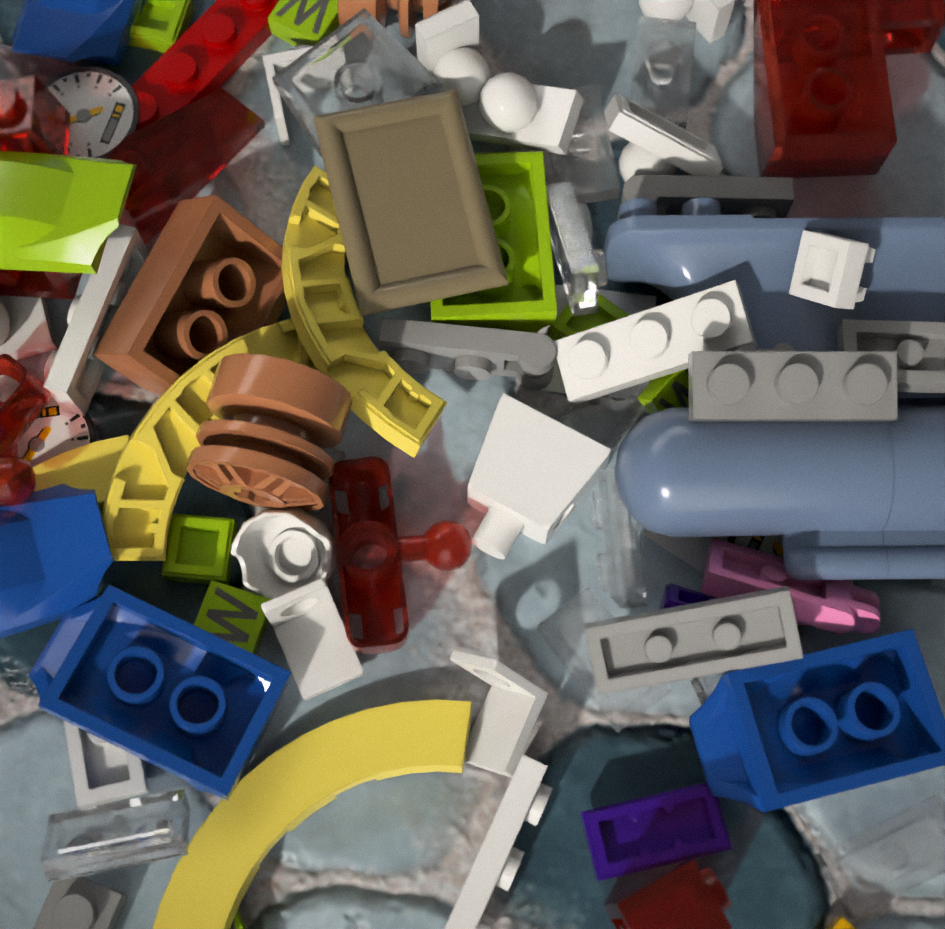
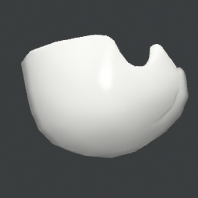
(283, 551)

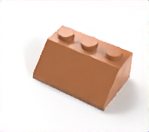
(196, 291)

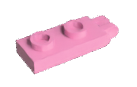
(818, 603)

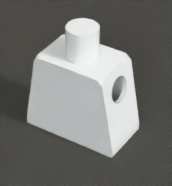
(529, 476)

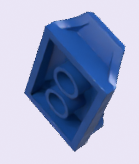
(76, 29)
(50, 556)
(159, 689)
(820, 724)

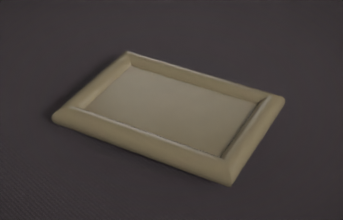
(409, 201)

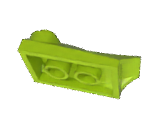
(59, 210)
(520, 217)

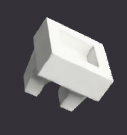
(830, 269)

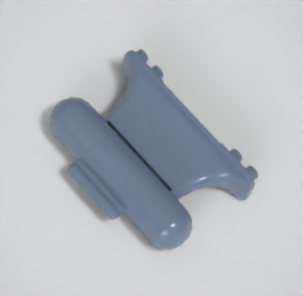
(838, 493)

